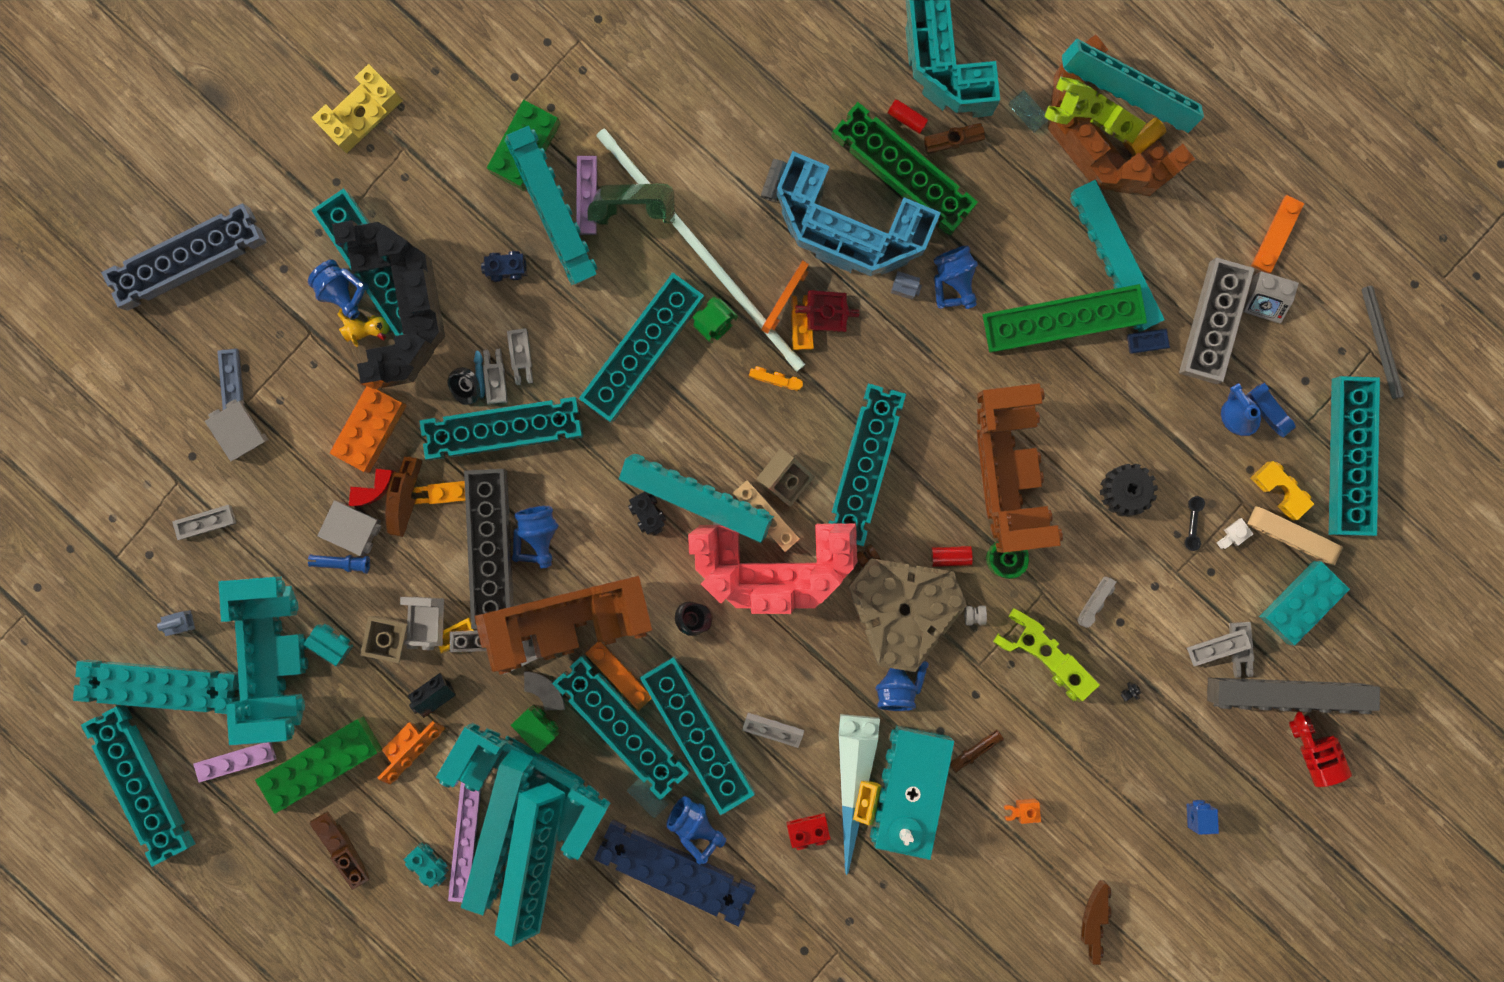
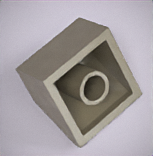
(785, 477)
(384, 639)

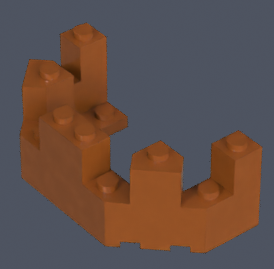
(1101, 160)
(1010, 470)
(614, 607)

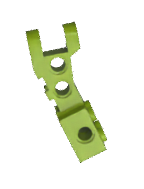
(1083, 102)
(1060, 665)

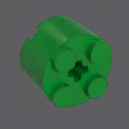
(714, 319)
(1002, 569)

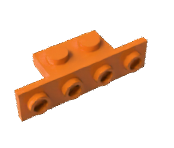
(406, 748)

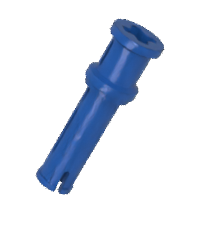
(347, 563)

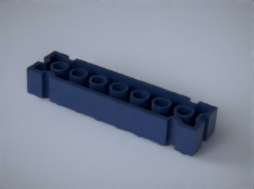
(675, 872)

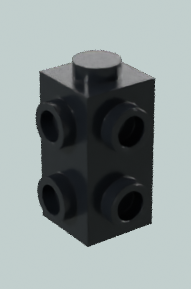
(650, 518)
(431, 695)

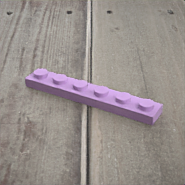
(464, 842)

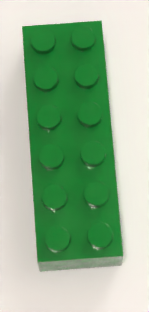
(318, 765)

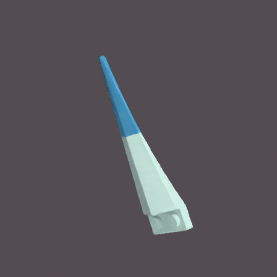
(857, 751)

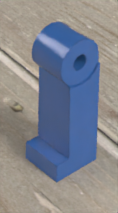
(1271, 410)

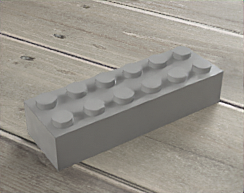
(1216, 320)

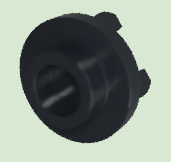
(1132, 690)

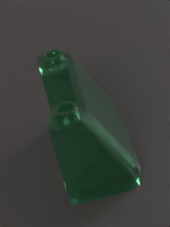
(657, 197)

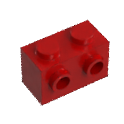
(808, 831)

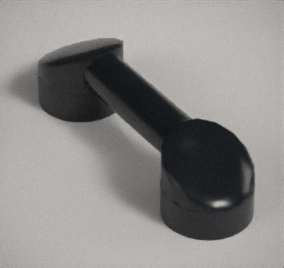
(1195, 505)

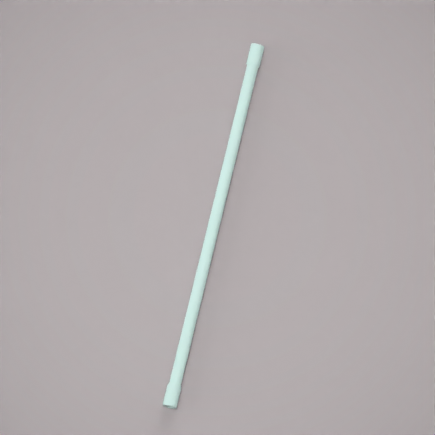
(792, 358)

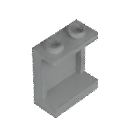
(235, 430)
(349, 528)
(424, 622)

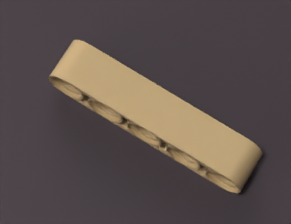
(1295, 536)

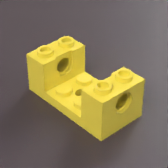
(373, 95)

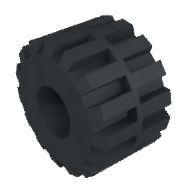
(1116, 493)

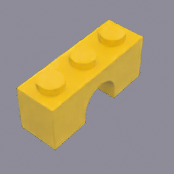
(1295, 500)

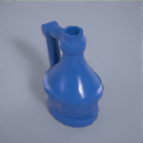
(957, 270)
(332, 286)
(1240, 413)
(537, 528)
(897, 690)
(691, 823)

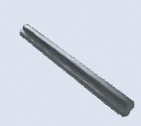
(1382, 342)

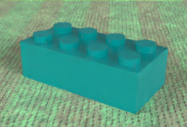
(1304, 602)

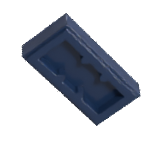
(1148, 341)

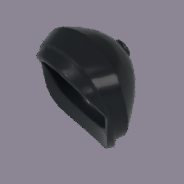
(464, 385)
(693, 618)

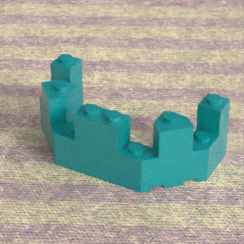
(933, 62)
(263, 660)
(481, 751)

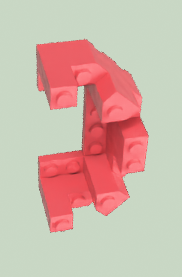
(772, 586)

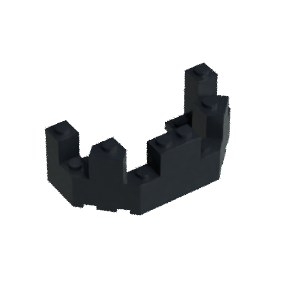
(379, 247)

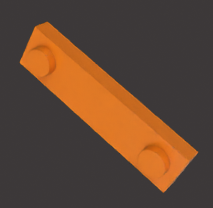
(1277, 234)
(800, 274)
(619, 675)

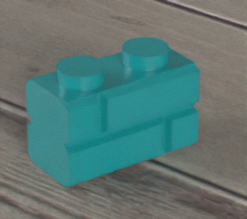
(328, 644)

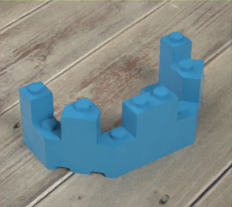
(842, 239)

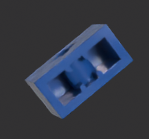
(1202, 818)

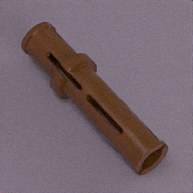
(968, 757)

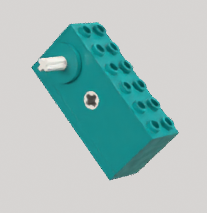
(906, 820)

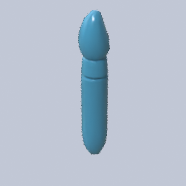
(478, 359)

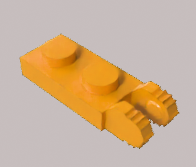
(801, 337)
(777, 379)
(442, 493)

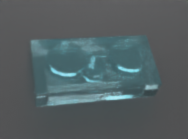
(1028, 111)
(646, 798)

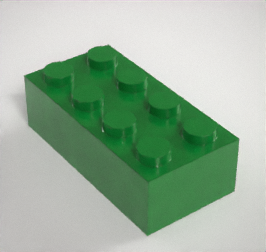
(545, 125)

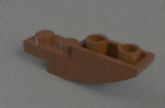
(398, 500)
(341, 850)
(1096, 913)

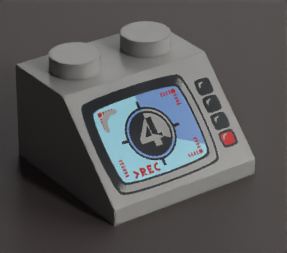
(1270, 296)

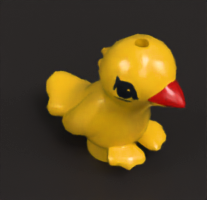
(356, 329)

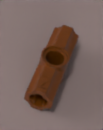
(942, 140)

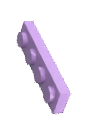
(585, 192)
(234, 761)

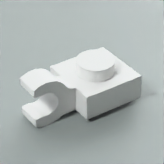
(1236, 534)

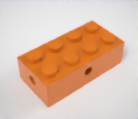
(368, 429)

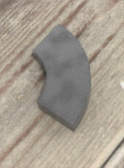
(544, 689)

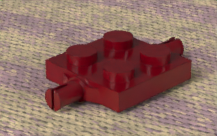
(827, 311)

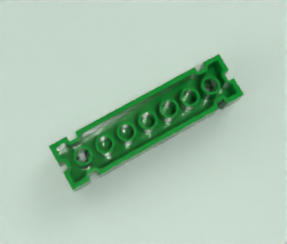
(903, 167)

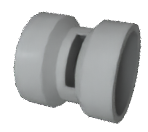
(975, 615)

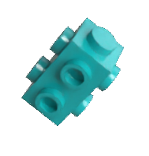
(426, 865)

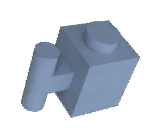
(906, 285)
(176, 623)

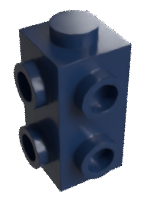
(504, 266)

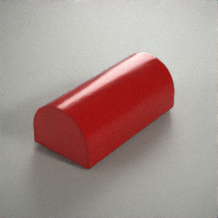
(907, 116)
(951, 556)

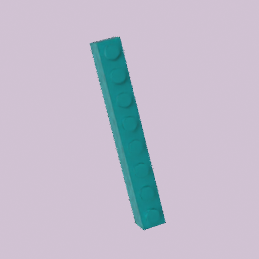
(1132, 86)
(1113, 247)
(696, 497)

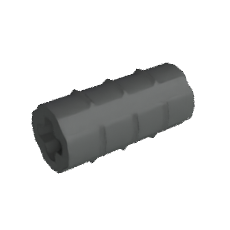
(772, 180)

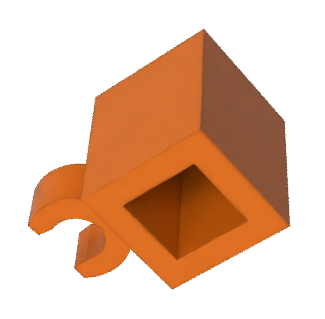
(1026, 811)

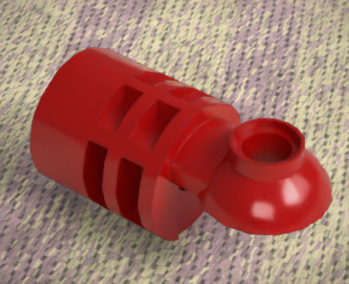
(1322, 755)

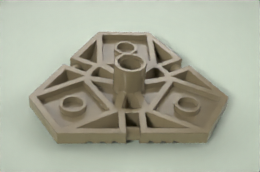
(931, 601)

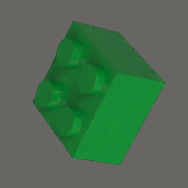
(536, 728)

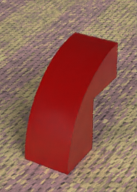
(364, 496)

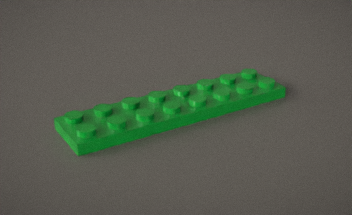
(1064, 318)

